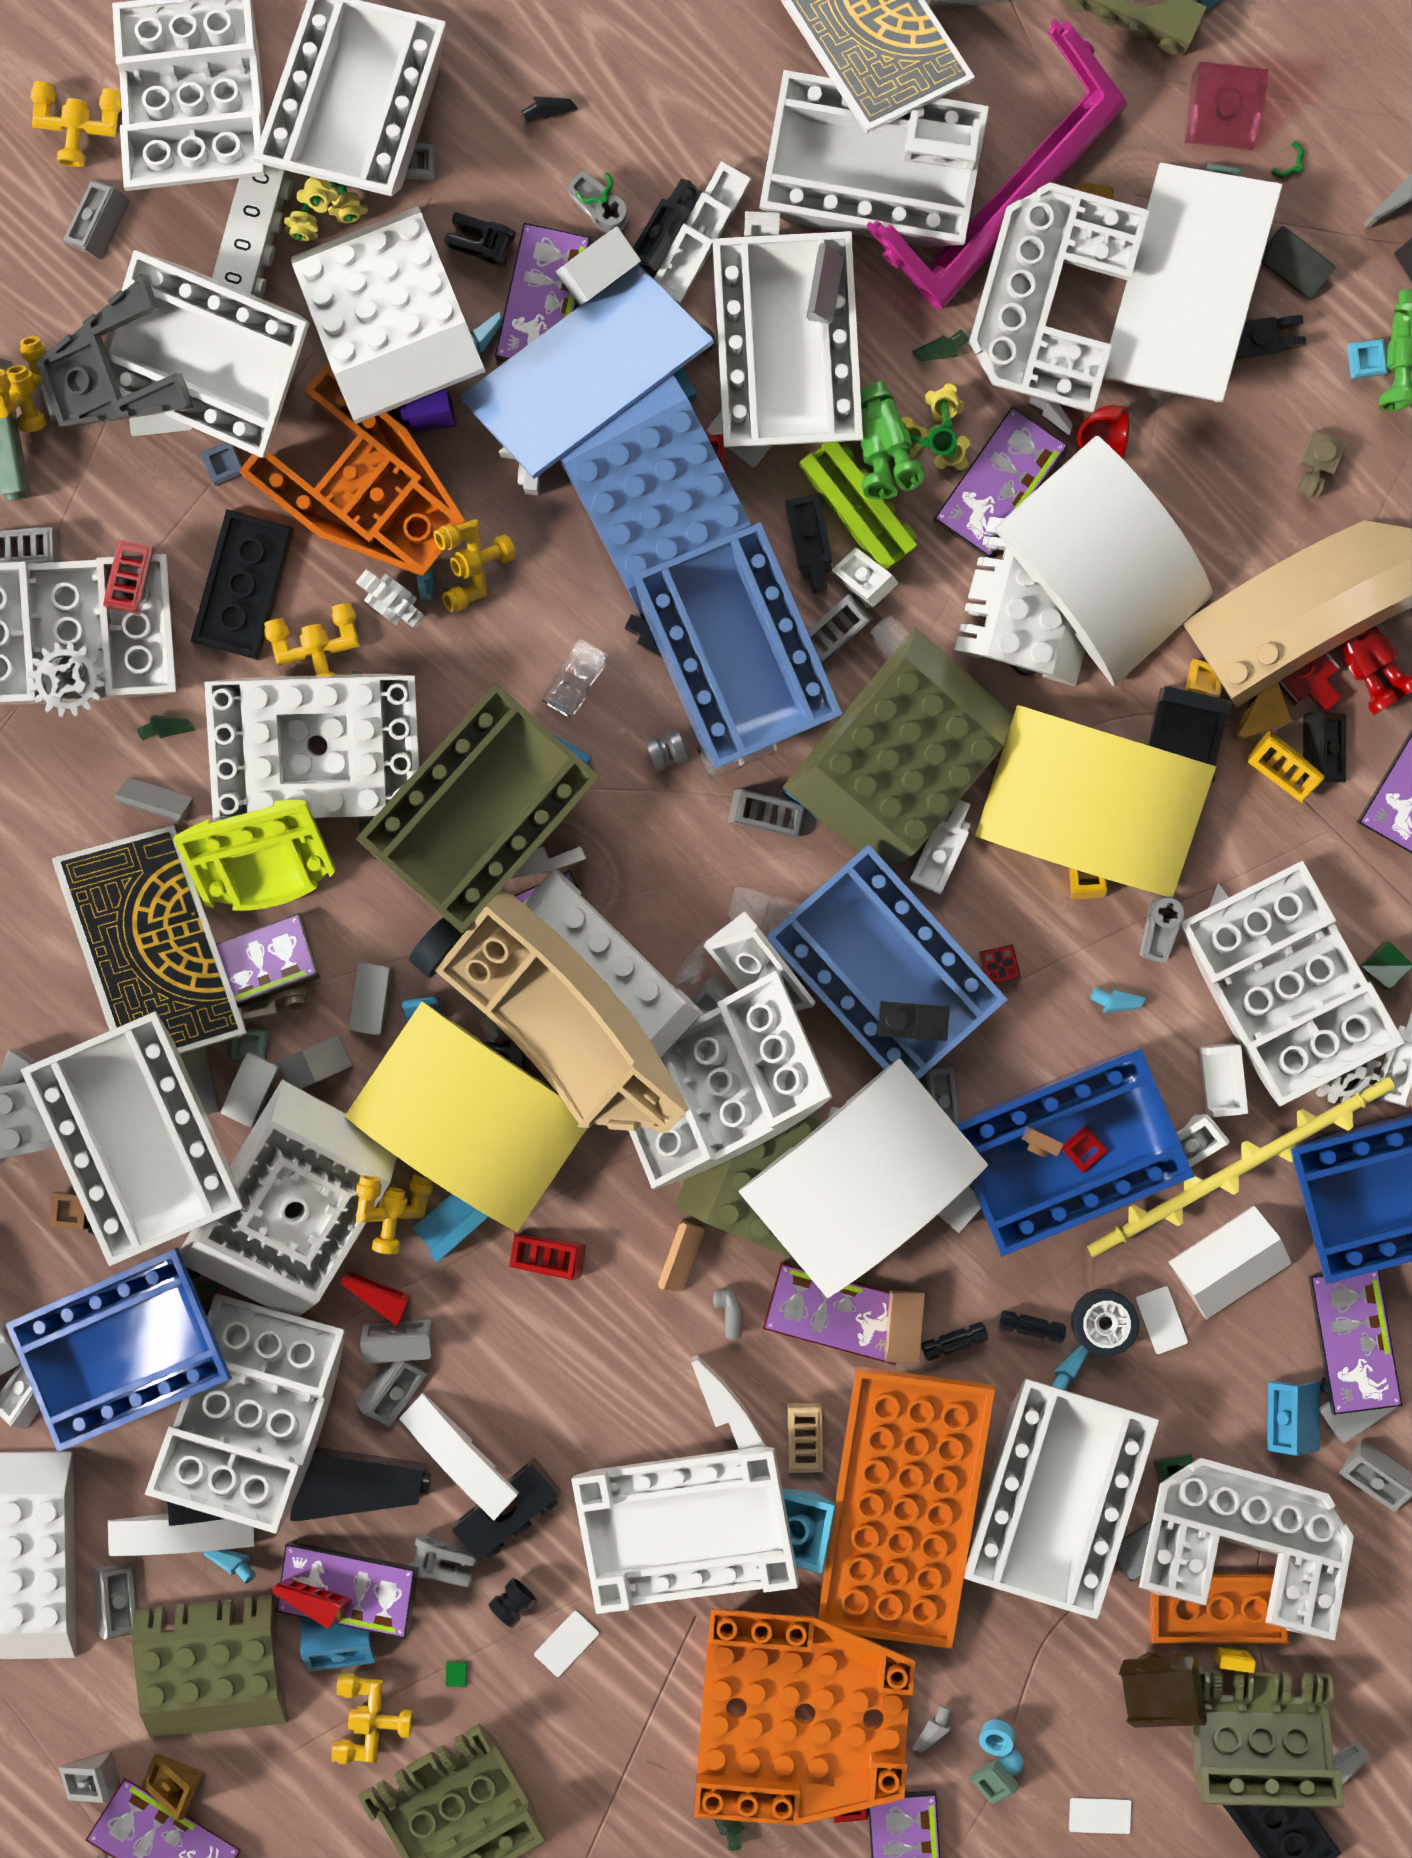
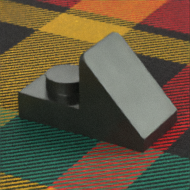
(913, 1021)

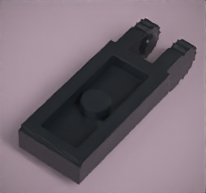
(1262, 338)

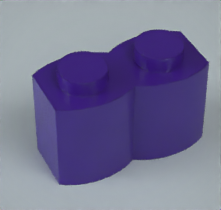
(430, 412)

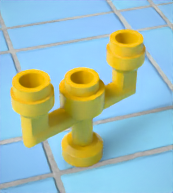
(74, 119)
(18, 385)
(470, 561)
(314, 639)
(391, 1207)
(366, 1720)

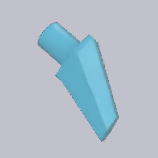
(484, 333)
(1116, 1000)
(1069, 1369)
(233, 1563)

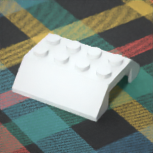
(1021, 619)

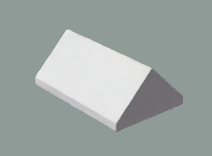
(749, 956)
(1230, 1262)

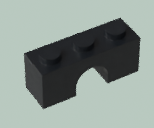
(486, 1536)

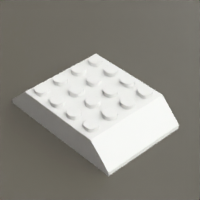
(353, 94)
(840, 178)
(386, 315)
(224, 343)
(777, 370)
(133, 1137)
(1059, 1498)
(37, 1555)

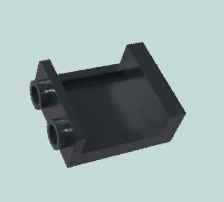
(1189, 724)

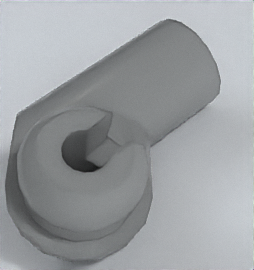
(733, 1312)

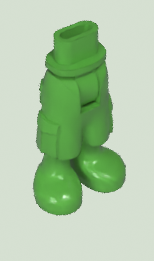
(1400, 356)
(885, 438)

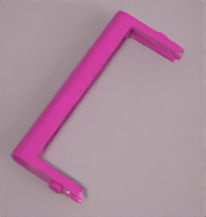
(1044, 165)

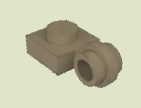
(1321, 456)
(268, 1007)

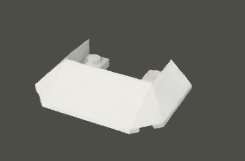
(1013, 312)
(1257, 1512)

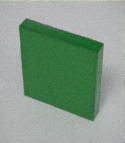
(456, 1674)

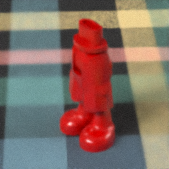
(1365, 656)

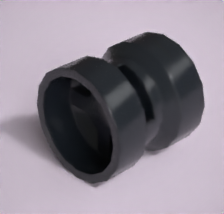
(512, 1603)

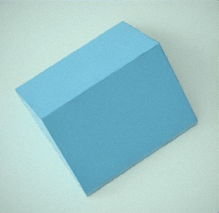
(810, 1527)

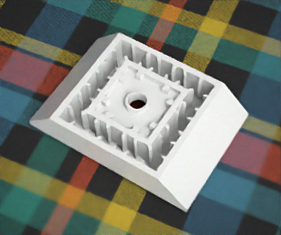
(264, 730)
(293, 1154)

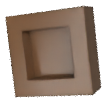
(1041, 1143)
(67, 1211)

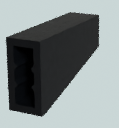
(357, 1483)

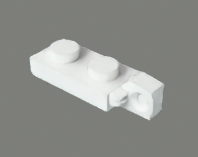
(942, 850)
(1399, 1068)

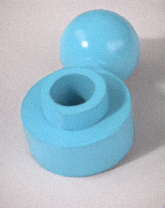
(998, 1739)

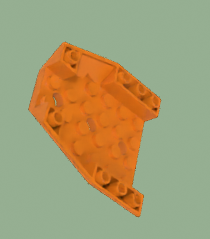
(789, 1768)

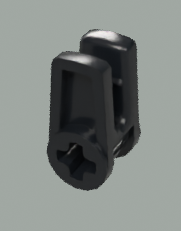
(490, 247)

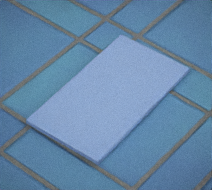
(586, 370)

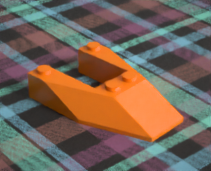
(374, 497)

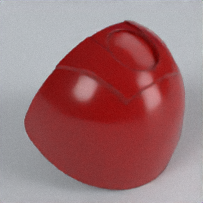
(1108, 423)

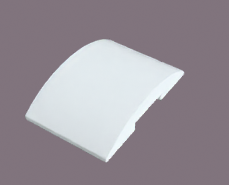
(188, 91)
(1107, 558)
(66, 604)
(1289, 984)
(743, 1079)
(864, 1179)
(251, 1438)

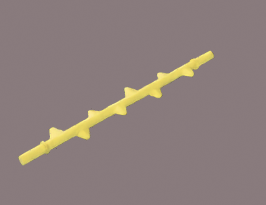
(1250, 1157)

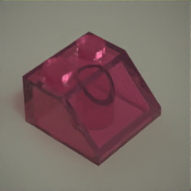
(1225, 105)

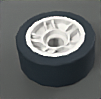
(434, 947)
(1113, 1338)

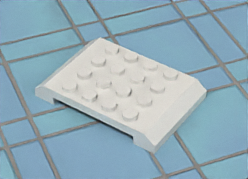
(649, 997)
(685, 1528)

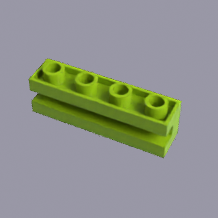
(866, 519)

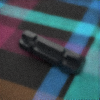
(1032, 1326)
(954, 1341)

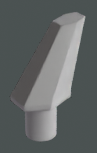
(1054, 413)
(934, 1729)

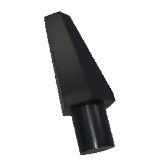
(547, 107)

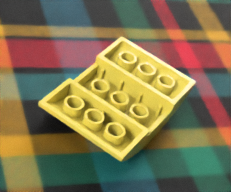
(1095, 801)
(467, 1118)

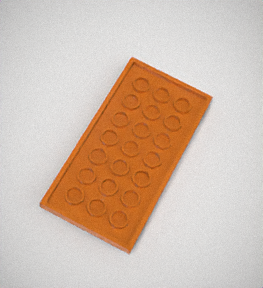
(905, 1506)

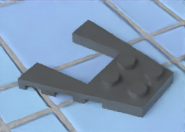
(83, 380)

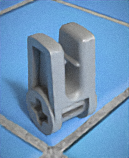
(595, 211)
(1160, 935)
(442, 1551)

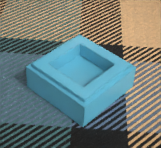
(1367, 359)

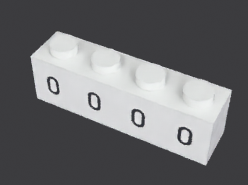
(251, 230)

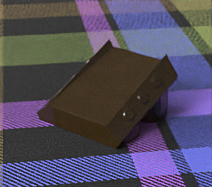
(1163, 1691)

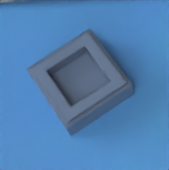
(222, 463)

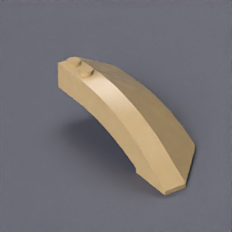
(1305, 607)
(563, 1019)

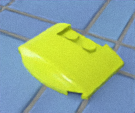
(256, 856)

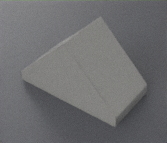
(315, 1063)
(90, 1779)

